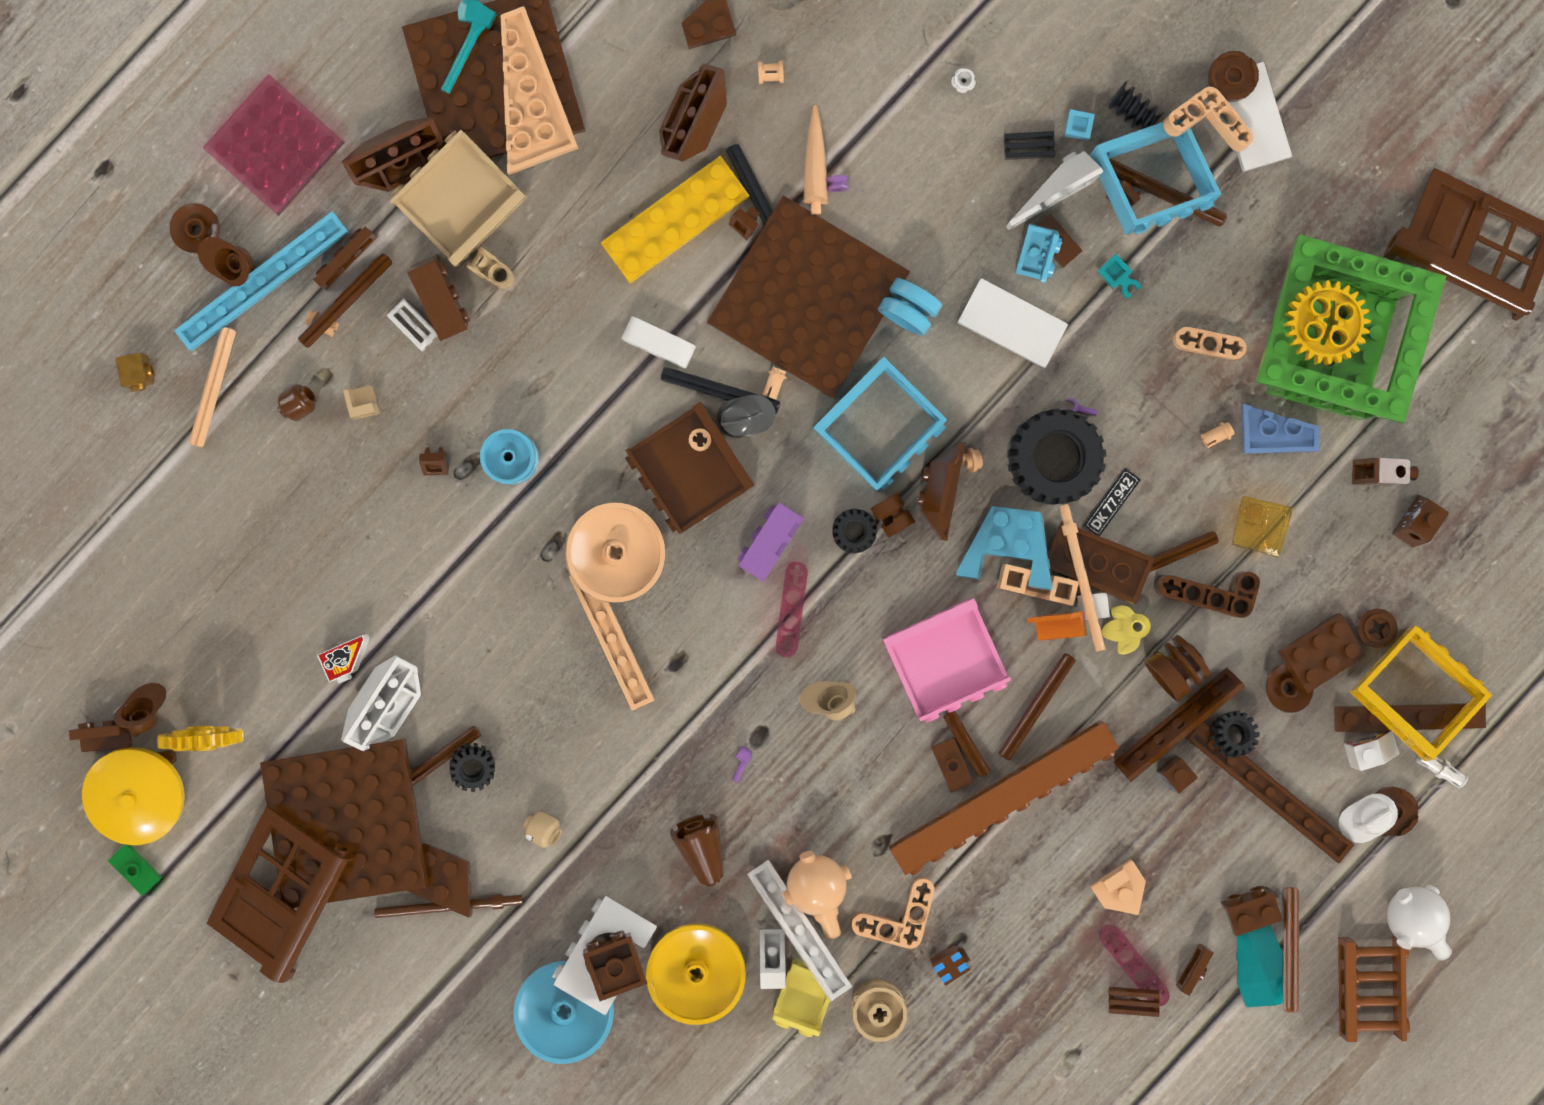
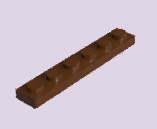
(1417, 715)
(1179, 724)

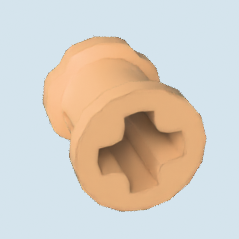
(770, 67)

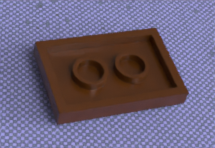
(1322, 653)

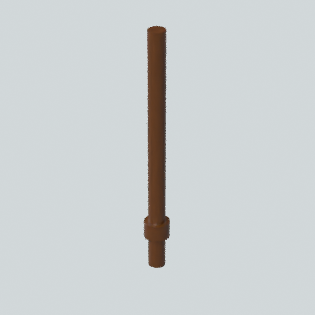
(497, 901)

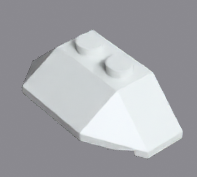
(382, 703)

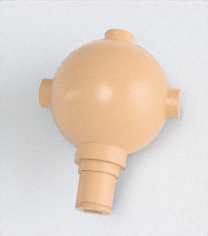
(817, 888)

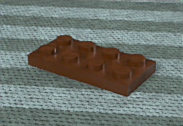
(1107, 564)

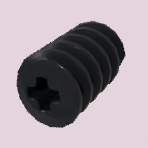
(1134, 108)

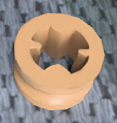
(694, 445)

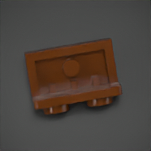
(101, 737)
(1252, 910)

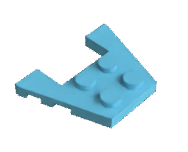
(1010, 535)

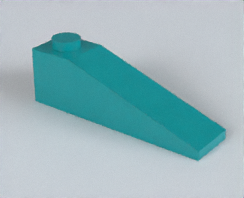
(1260, 968)

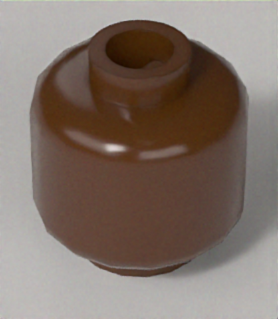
(296, 402)

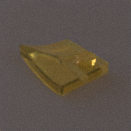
(1261, 526)

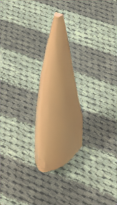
(815, 166)

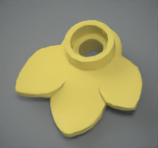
(1122, 630)

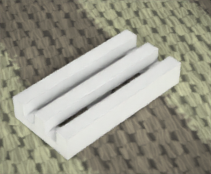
(427, 339)

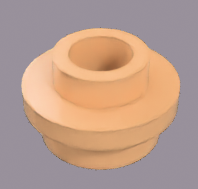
(972, 459)

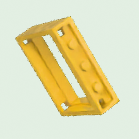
(1391, 719)

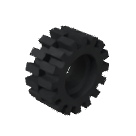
(840, 524)
(1246, 729)
(472, 781)

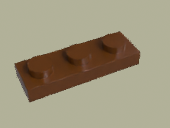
(344, 257)

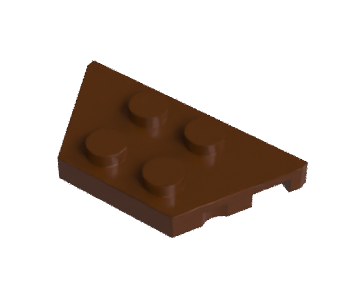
(447, 880)

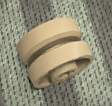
(878, 1025)

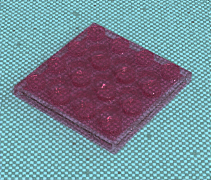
(273, 145)

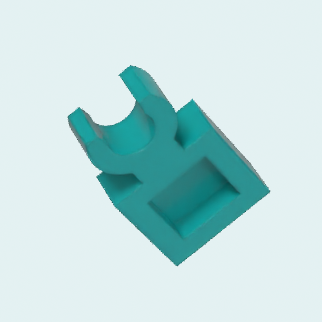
(1116, 273)

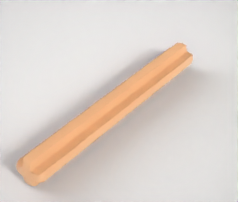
(212, 387)

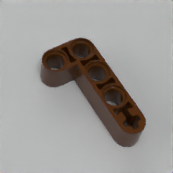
(1204, 593)

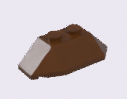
(694, 114)
(393, 155)
(940, 489)

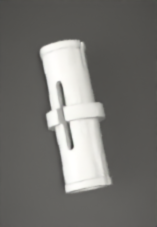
(1444, 770)

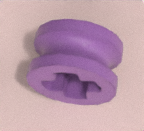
(837, 183)

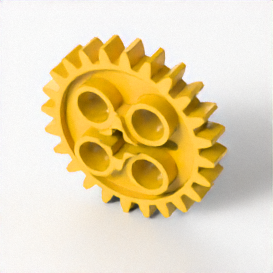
(1305, 315)
(200, 738)

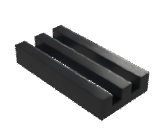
(1029, 135)

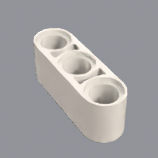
(658, 342)

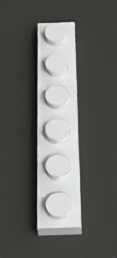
(800, 932)

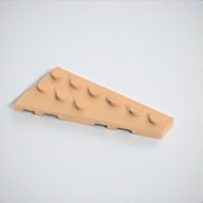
(533, 110)

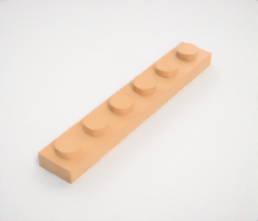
(616, 649)

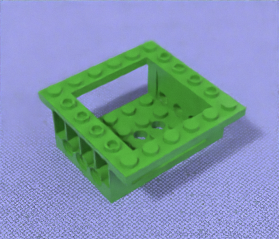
(1348, 385)

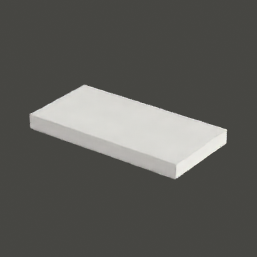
(1263, 119)
(1012, 323)

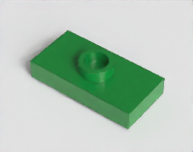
(135, 869)

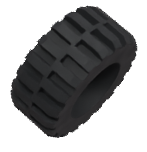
(1089, 450)

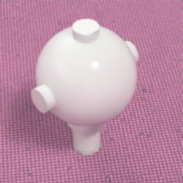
(1420, 920)

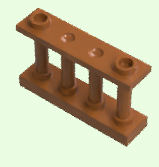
(1349, 999)

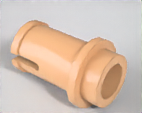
(312, 316)
(774, 383)
(1217, 434)

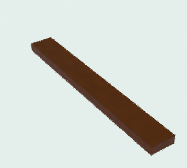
(1274, 796)

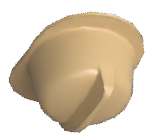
(829, 698)

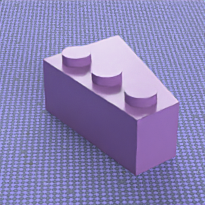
(770, 541)

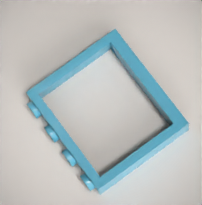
(1192, 157)
(917, 447)

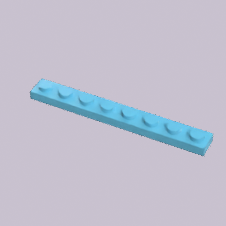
(262, 281)

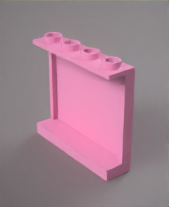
(946, 660)

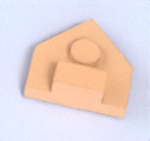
(1121, 889)

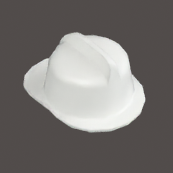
(1368, 818)

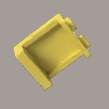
(801, 1002)

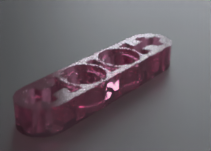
(794, 609)
(1134, 964)

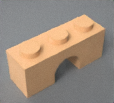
(1017, 580)

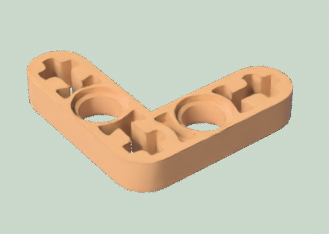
(1212, 112)
(899, 927)

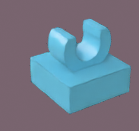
(1079, 125)

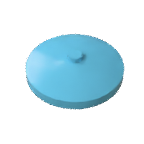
(555, 1023)

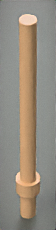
(1070, 529)

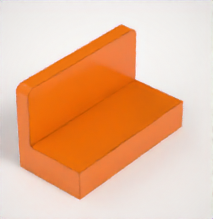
(1060, 625)

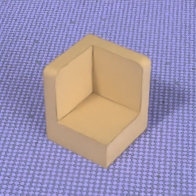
(361, 402)

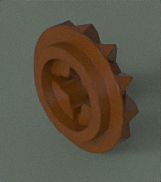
(1387, 631)

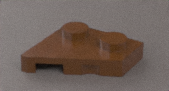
(708, 24)

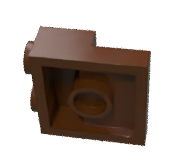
(614, 965)

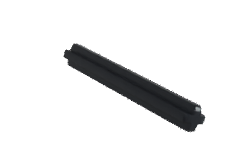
(749, 182)
(707, 386)

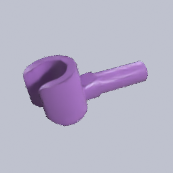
(1079, 408)
(744, 756)

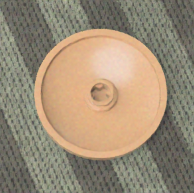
(615, 552)

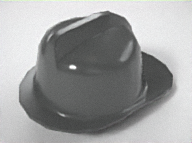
(746, 415)

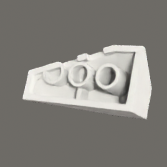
(1071, 176)

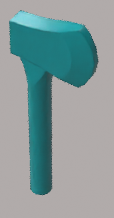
(481, 18)

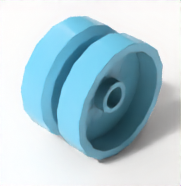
(910, 307)
(494, 458)

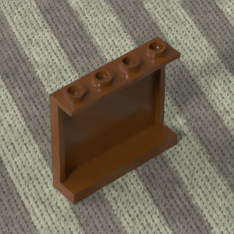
(684, 480)

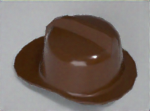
(225, 260)
(140, 709)

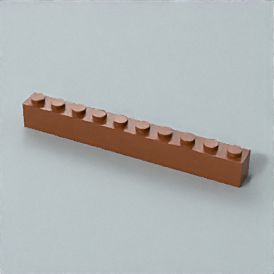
(1004, 797)

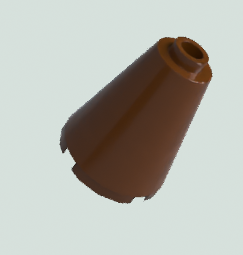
(701, 847)

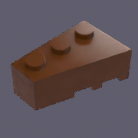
(438, 297)

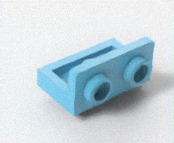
(1038, 252)

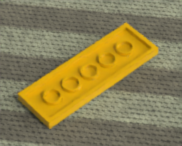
(675, 219)

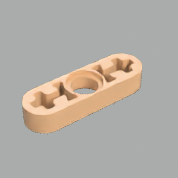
(1193, 333)

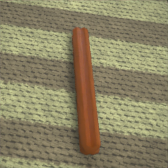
(1291, 950)

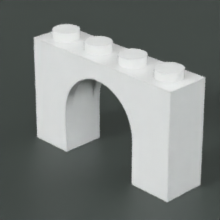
(608, 917)

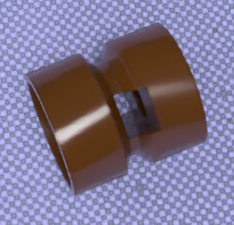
(892, 515)

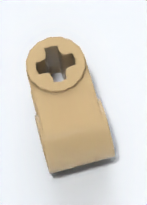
(488, 266)

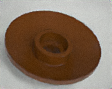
(184, 222)
(1289, 701)

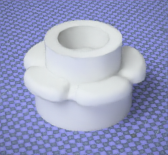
(965, 74)

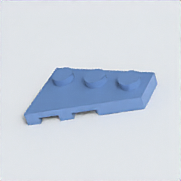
(1276, 434)

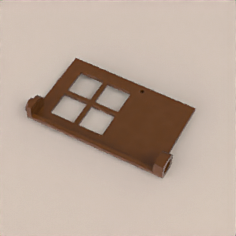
(1447, 231)
(262, 921)

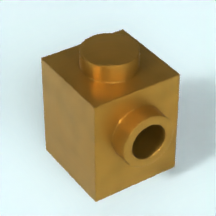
(135, 371)

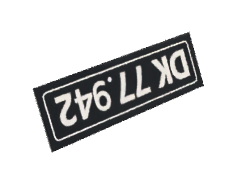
(1112, 502)

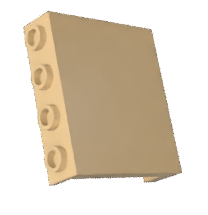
(458, 197)

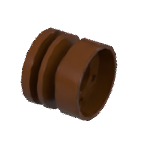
(1177, 668)

